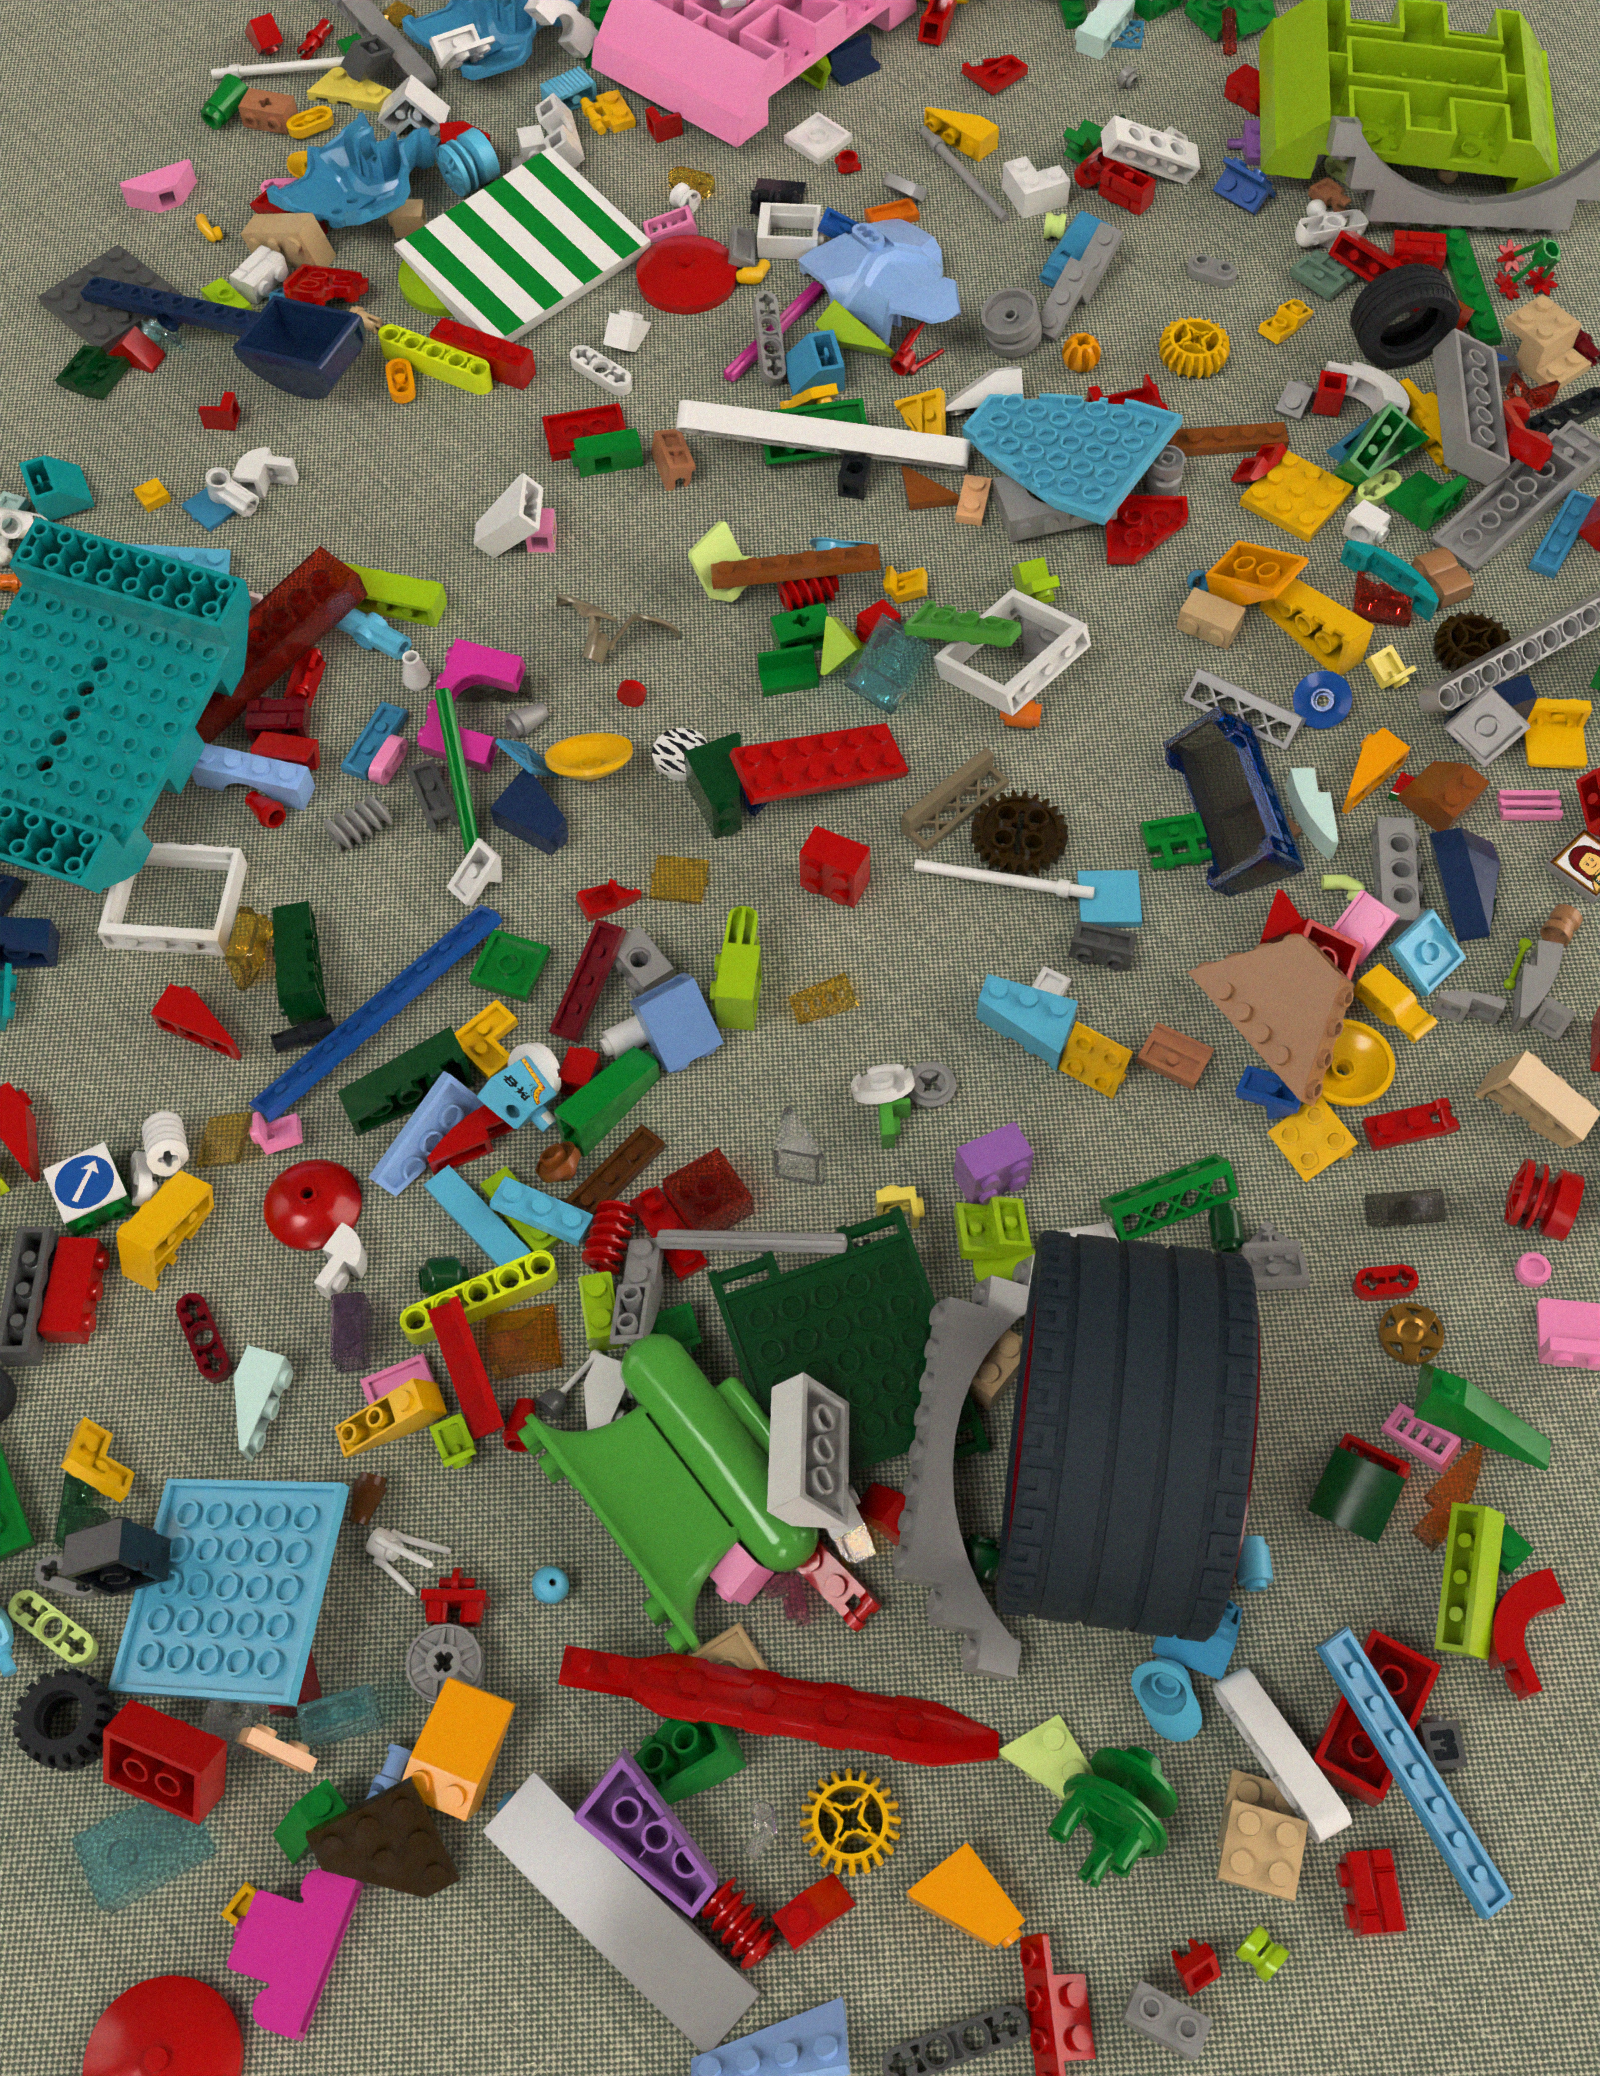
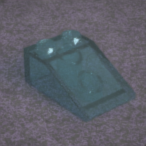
(886, 665)
(139, 1853)

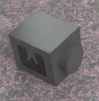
(1442, 1743)

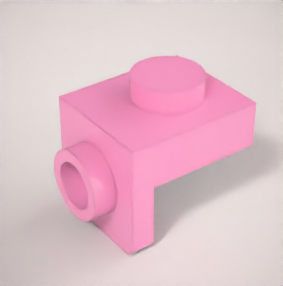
(278, 1134)

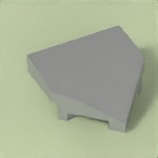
(1276, 1260)

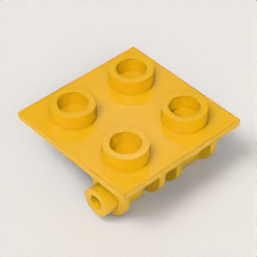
(1095, 1060)
(1313, 1139)

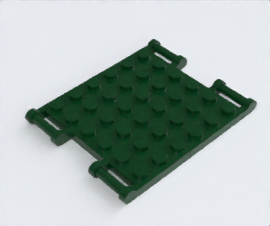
(852, 1327)

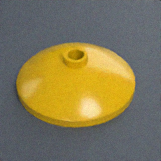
(589, 756)
(1367, 1065)

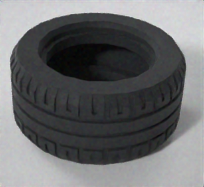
(1397, 293)

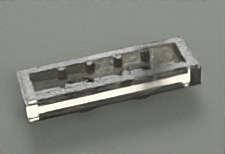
(488, 693)

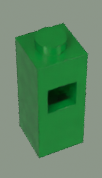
(607, 452)

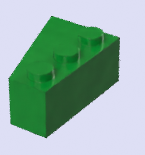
(1382, 442)

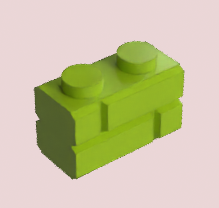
(598, 1306)

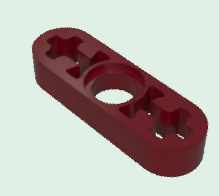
(215, 1346)

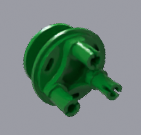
(1118, 1809)

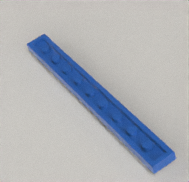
(375, 1013)

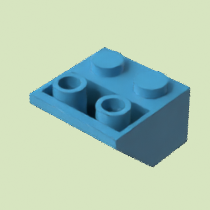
(815, 362)
(1208, 1656)

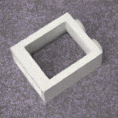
(787, 216)

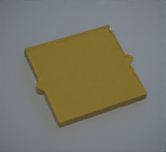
(679, 879)
(224, 1140)

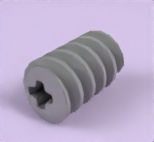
(357, 822)

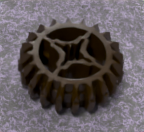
(1472, 638)

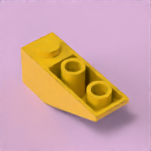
(963, 131)
(391, 1417)

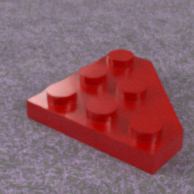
(1142, 526)

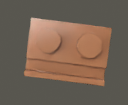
(1175, 1055)

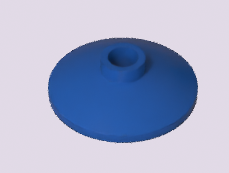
(1323, 685)

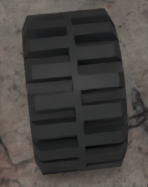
(40, 1708)

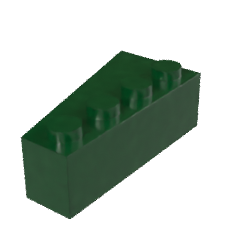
(298, 963)

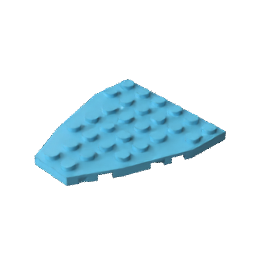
(1072, 450)

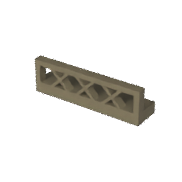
(948, 792)

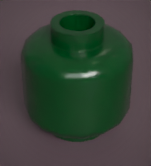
(441, 1274)
(983, 1558)

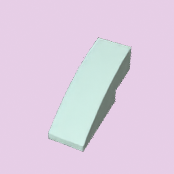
(1313, 810)

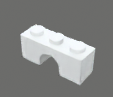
(577, 31)
(562, 132)

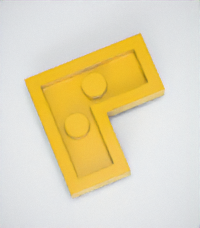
(481, 1037)
(88, 1461)

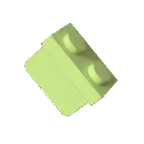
(713, 548)

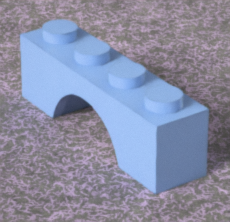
(279, 779)

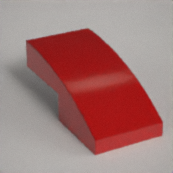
(1258, 466)

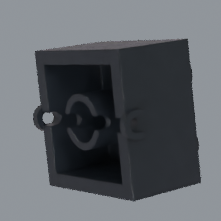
(116, 1557)

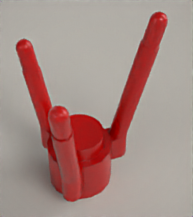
(905, 357)

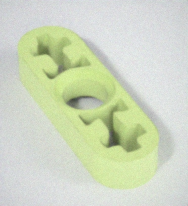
(41, 1605)

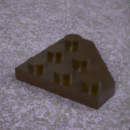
(386, 1843)

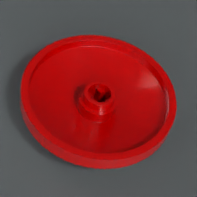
(686, 274)
(167, 2030)

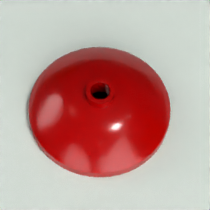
(311, 1221)

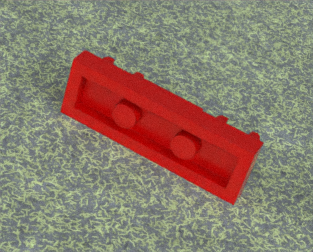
(657, 1214)

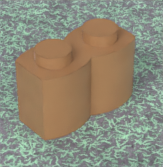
(1444, 575)

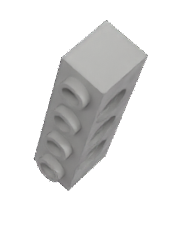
(1386, 837)

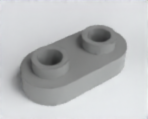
(1212, 271)

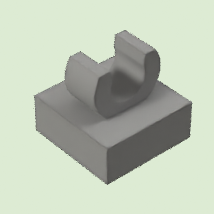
(1553, 1018)

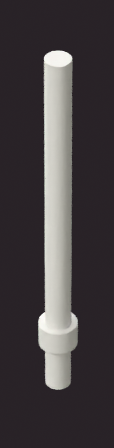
(281, 67)
(1062, 887)

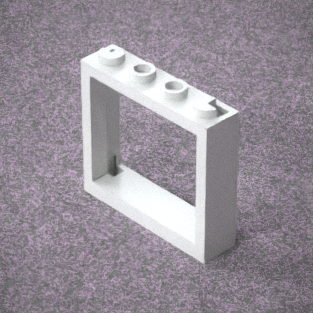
(1036, 673)
(175, 939)

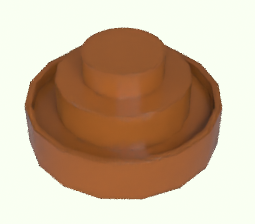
(558, 1162)

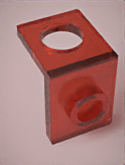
(1535, 397)

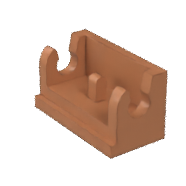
(672, 457)

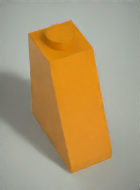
(969, 1900)

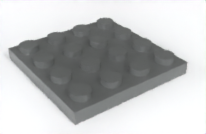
(96, 322)

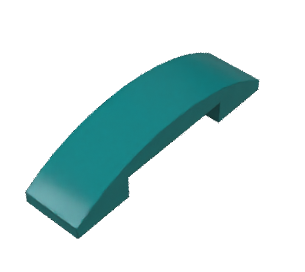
(1393, 571)

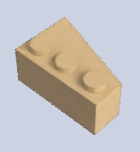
(292, 235)
(1540, 1097)

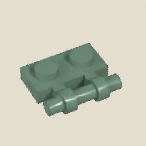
(1322, 274)

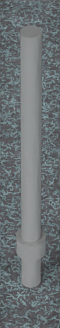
(939, 147)

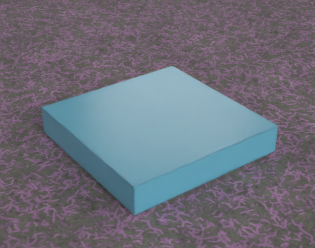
(1114, 900)
(1427, 952)

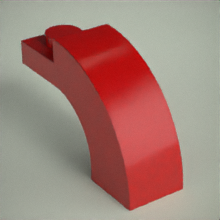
(936, 21)

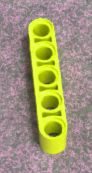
(436, 359)
(489, 1283)

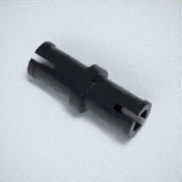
(302, 1033)

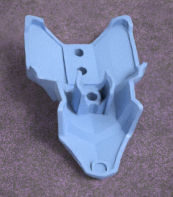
(885, 274)

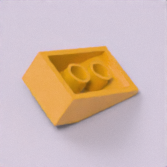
(1253, 573)
(459, 1748)

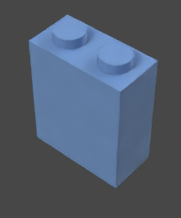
(677, 1023)

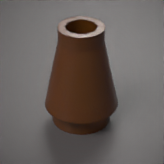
(366, 1497)

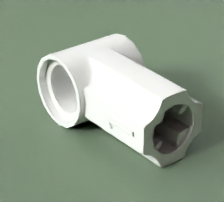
(229, 492)

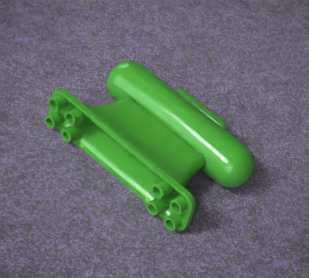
(676, 1480)

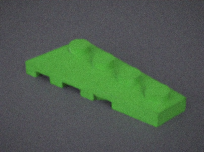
(955, 626)

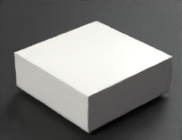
(1052, 982)

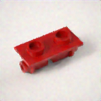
(306, 676)

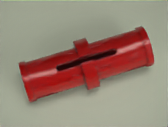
(314, 39)

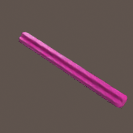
(787, 318)

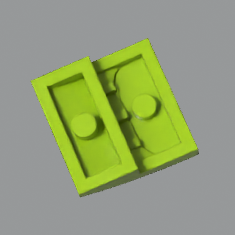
(992, 1229)

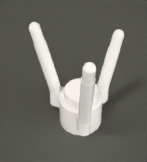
(389, 1546)

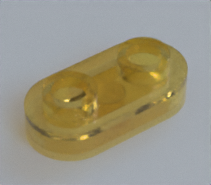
(697, 180)

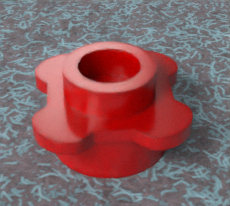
(847, 162)

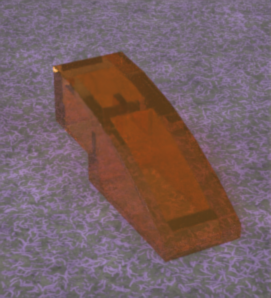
(1455, 1487)

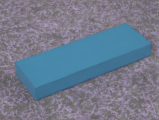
(384, 722)

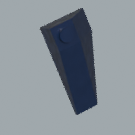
(1468, 880)

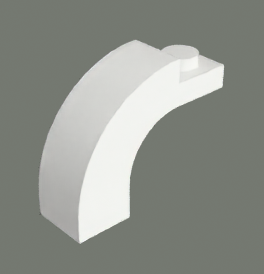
(1371, 386)

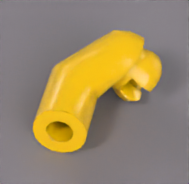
(212, 234)
(753, 275)

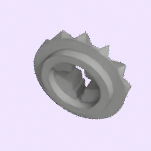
(927, 1073)

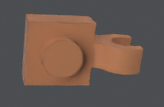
(1330, 193)

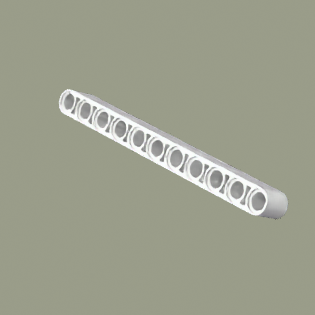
(822, 435)

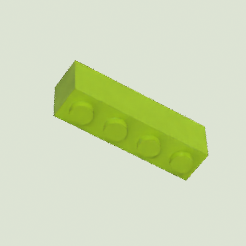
(401, 596)
(1469, 1581)

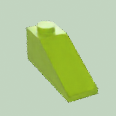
(851, 332)

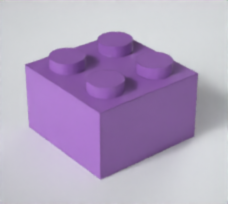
(993, 1164)

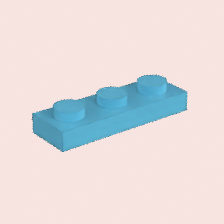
(541, 1211)

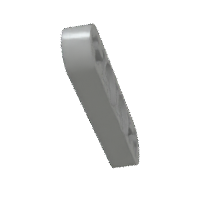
(771, 338)

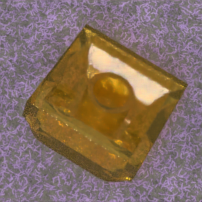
(248, 946)

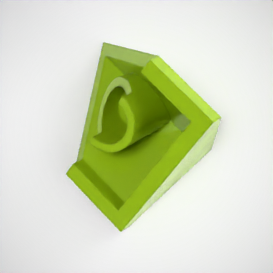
(839, 646)

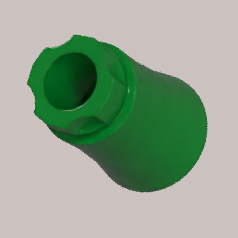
(223, 102)

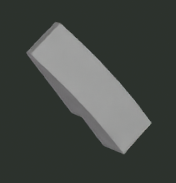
(1535, 981)

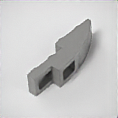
(640, 1293)

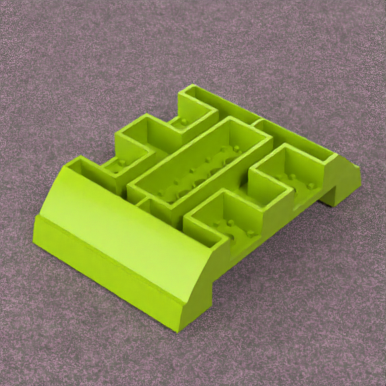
(1414, 86)

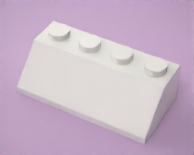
(808, 1455)

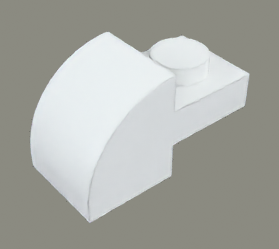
(345, 1257)

